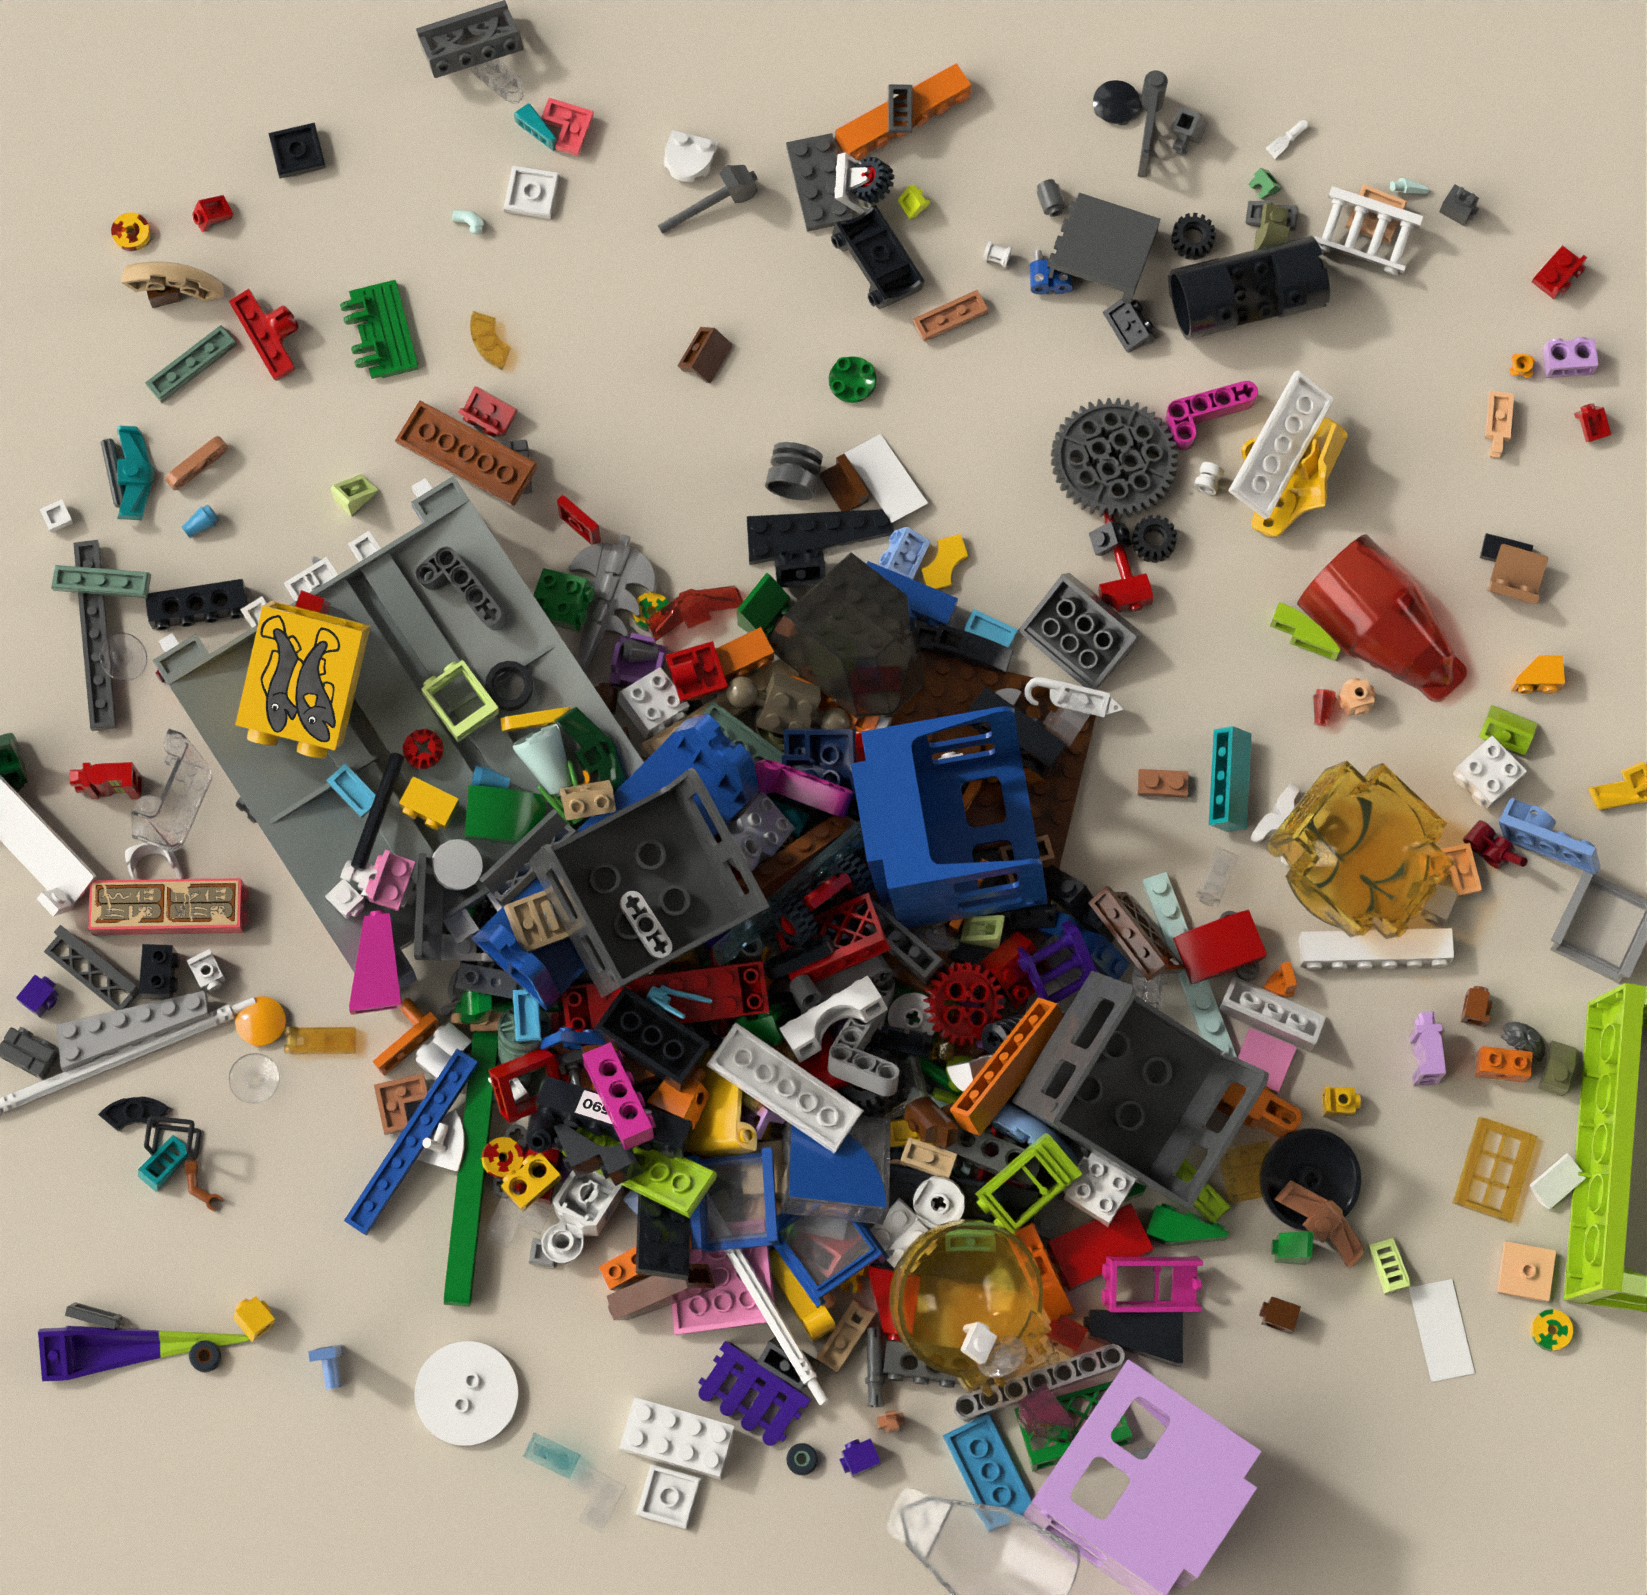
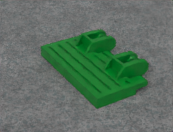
(383, 333)

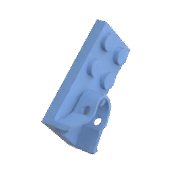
(1536, 834)

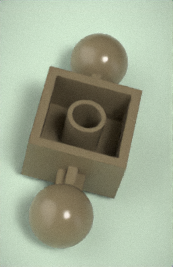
(785, 704)

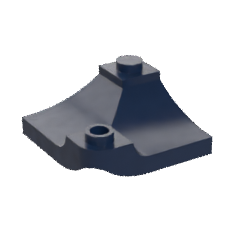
(822, 754)

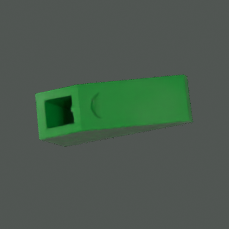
(1178, 1229)

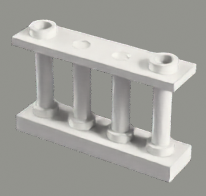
(1385, 213)

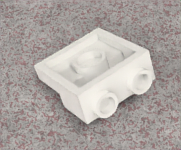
(898, 1230)

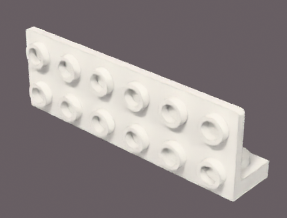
(42, 853)

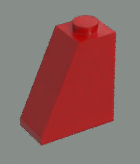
(880, 1287)

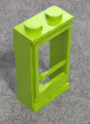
(1052, 1159)

